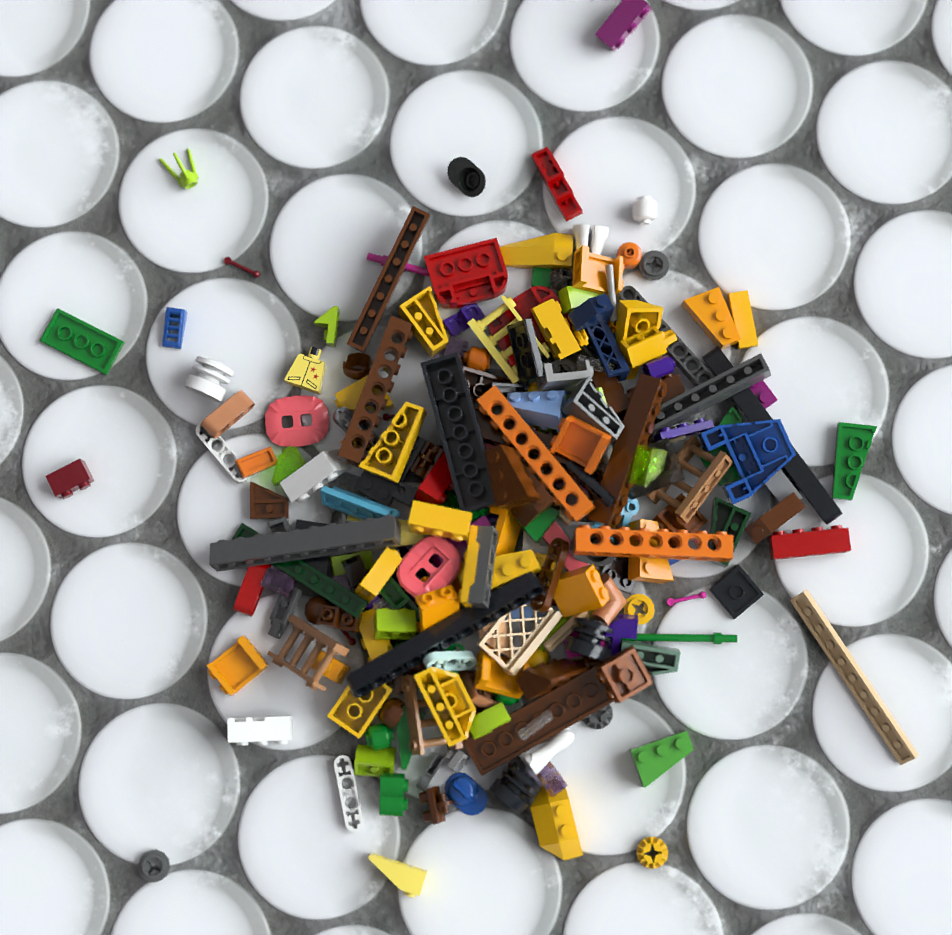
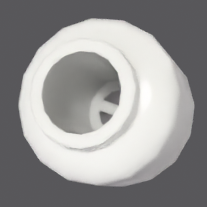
(644, 210)

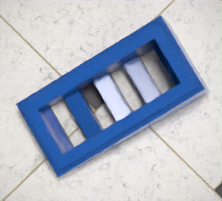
(167, 327)

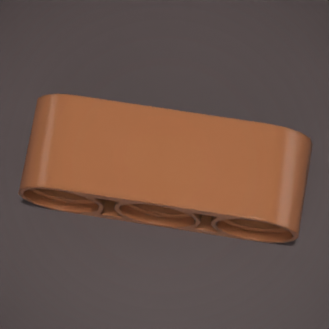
(227, 414)

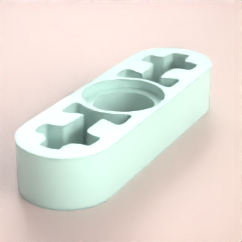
(462, 660)

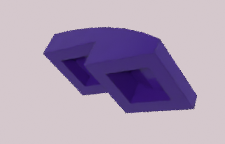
(458, 322)

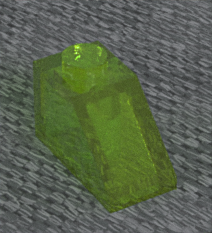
(287, 464)
(647, 465)

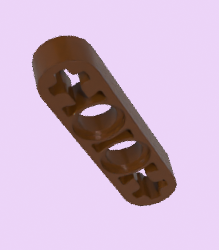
(553, 576)

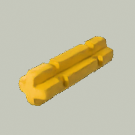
(581, 337)

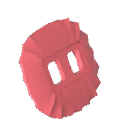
(295, 407)
(418, 558)

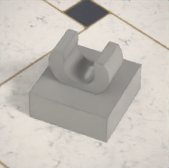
(457, 759)

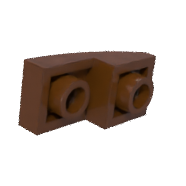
(339, 619)

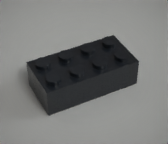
(380, 489)

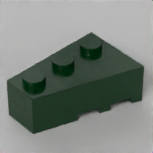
(727, 519)

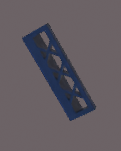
(612, 351)

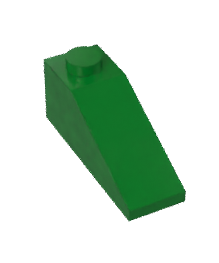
(404, 738)

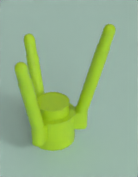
(187, 178)

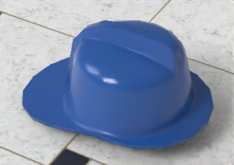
(466, 794)

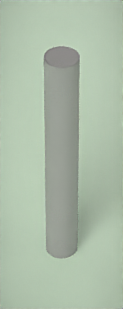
(611, 291)

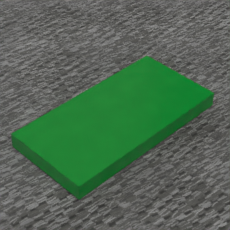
(82, 341)

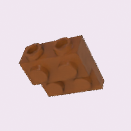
(669, 520)
(623, 676)

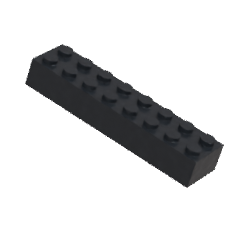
(459, 431)

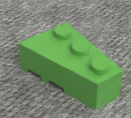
(660, 755)

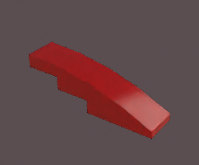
(556, 184)

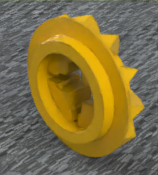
(648, 607)
(644, 847)

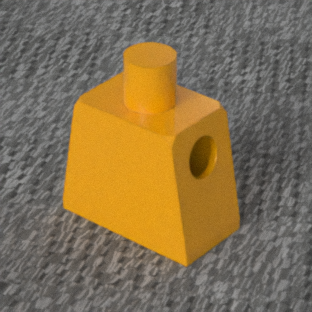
(333, 669)

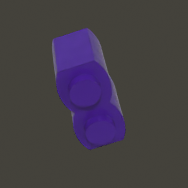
(659, 367)

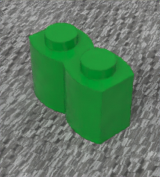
(392, 794)

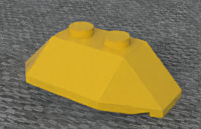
(447, 702)
(556, 824)

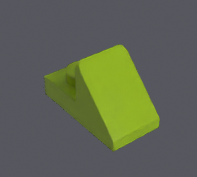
(329, 320)

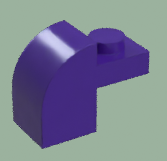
(624, 627)

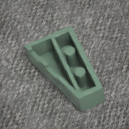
(655, 658)

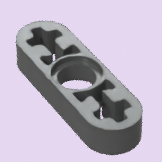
(341, 423)

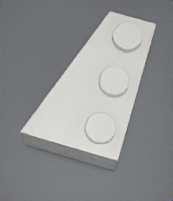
(314, 475)
(260, 730)

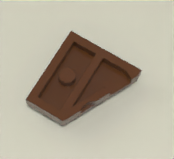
(267, 504)

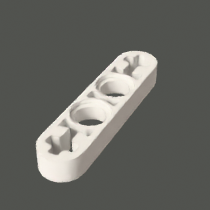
(221, 453)
(346, 793)

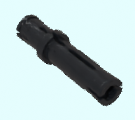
(589, 483)

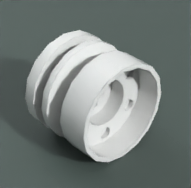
(209, 378)

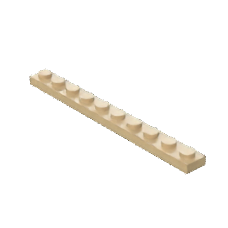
(854, 677)

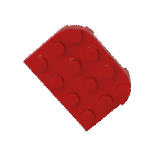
(467, 274)
(524, 302)

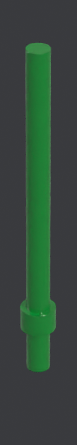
(716, 638)

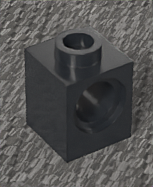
(354, 570)

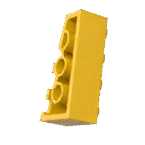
(394, 447)

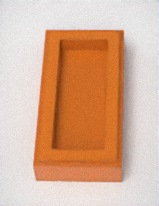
(256, 462)

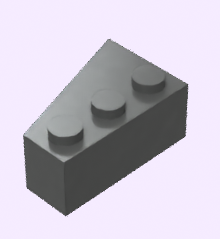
(589, 407)

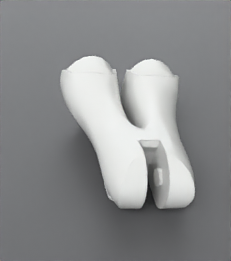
(599, 235)
(541, 754)

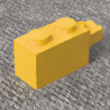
(646, 345)

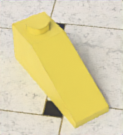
(404, 876)

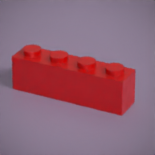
(436, 483)
(809, 543)

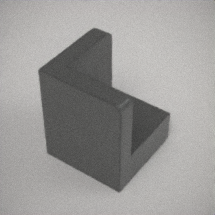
(280, 525)

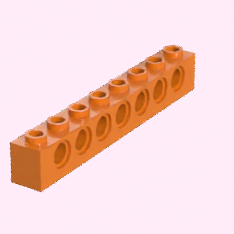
(493, 398)
(722, 553)

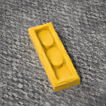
(743, 319)

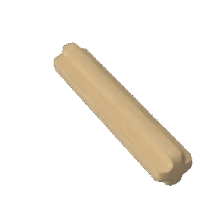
(561, 634)

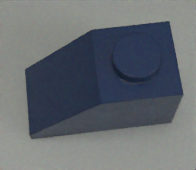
(591, 313)

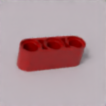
(250, 590)

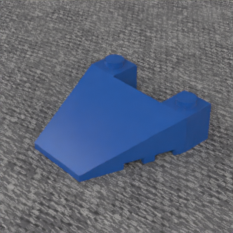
(756, 453)

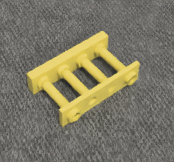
(491, 341)

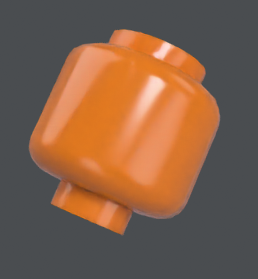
(631, 254)
(478, 358)

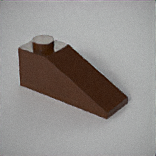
(774, 518)

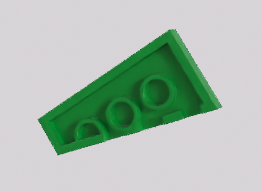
(850, 456)

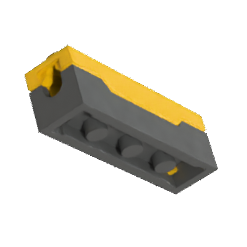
(478, 566)

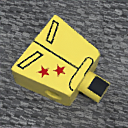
(307, 372)

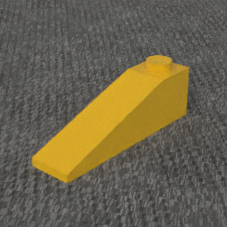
(543, 252)
(633, 318)

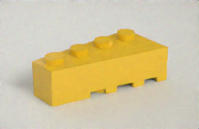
(510, 567)

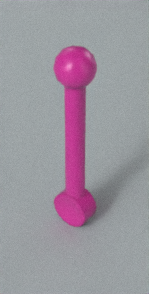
(670, 601)

